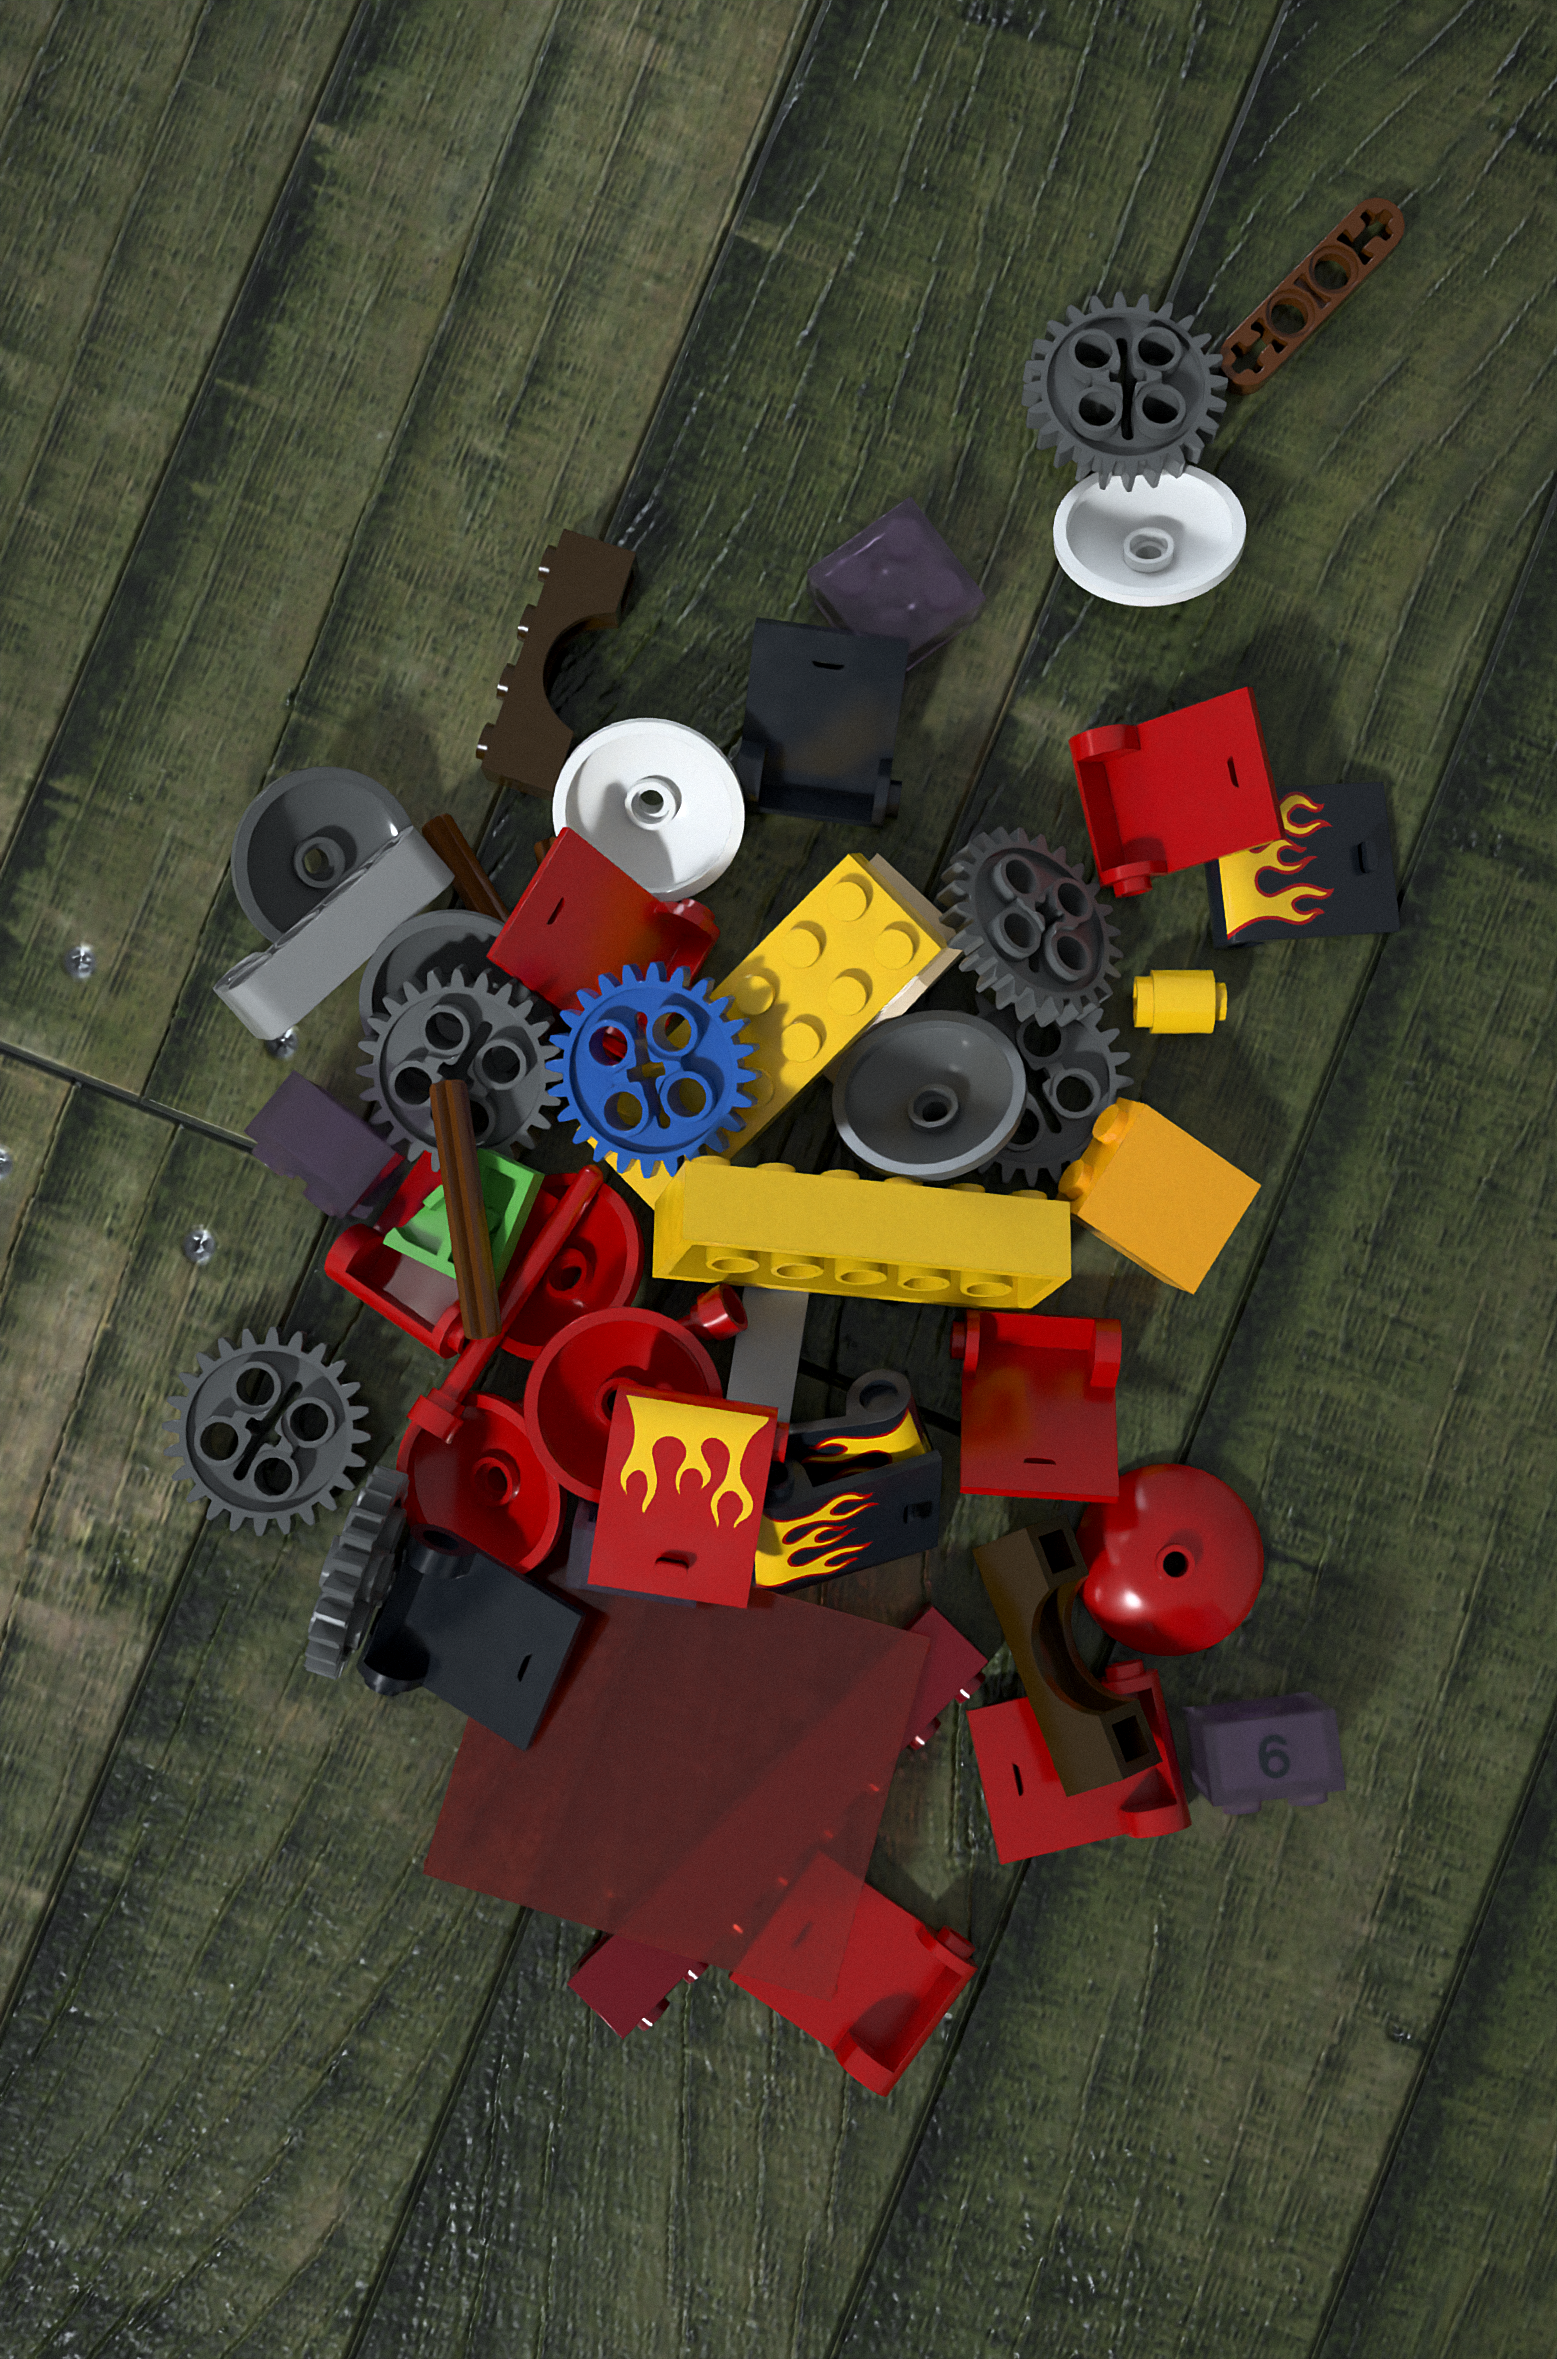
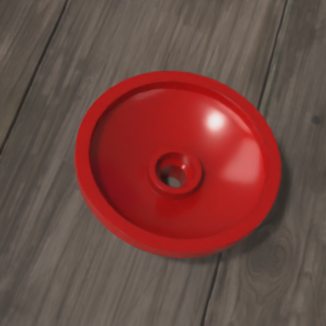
(601, 1246)
(580, 1369)
(464, 1486)
(1124, 1550)

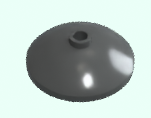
(305, 810)
(445, 942)
(926, 1069)

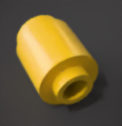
(1179, 1001)

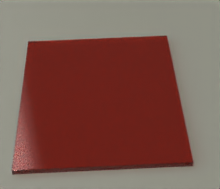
(695, 1780)

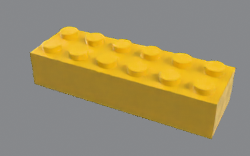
(807, 999)
(860, 1236)

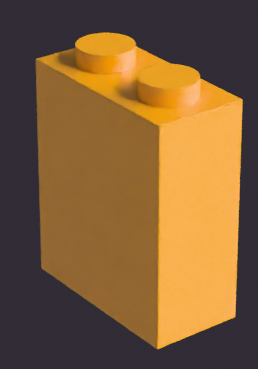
(1156, 1193)

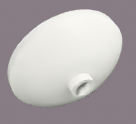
(1151, 541)
(666, 846)

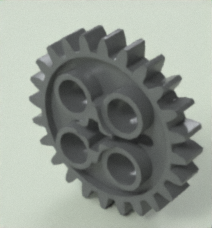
(1180, 390)
(1030, 927)
(413, 1040)
(1079, 1055)
(222, 1397)
(357, 1572)

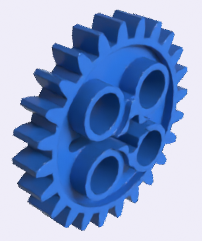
(597, 1081)

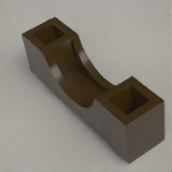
(582, 593)
(1087, 1728)

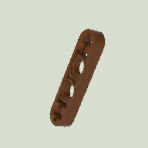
(1309, 297)

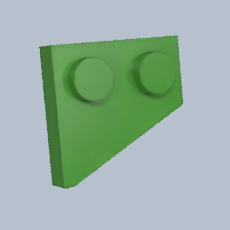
(508, 1198)

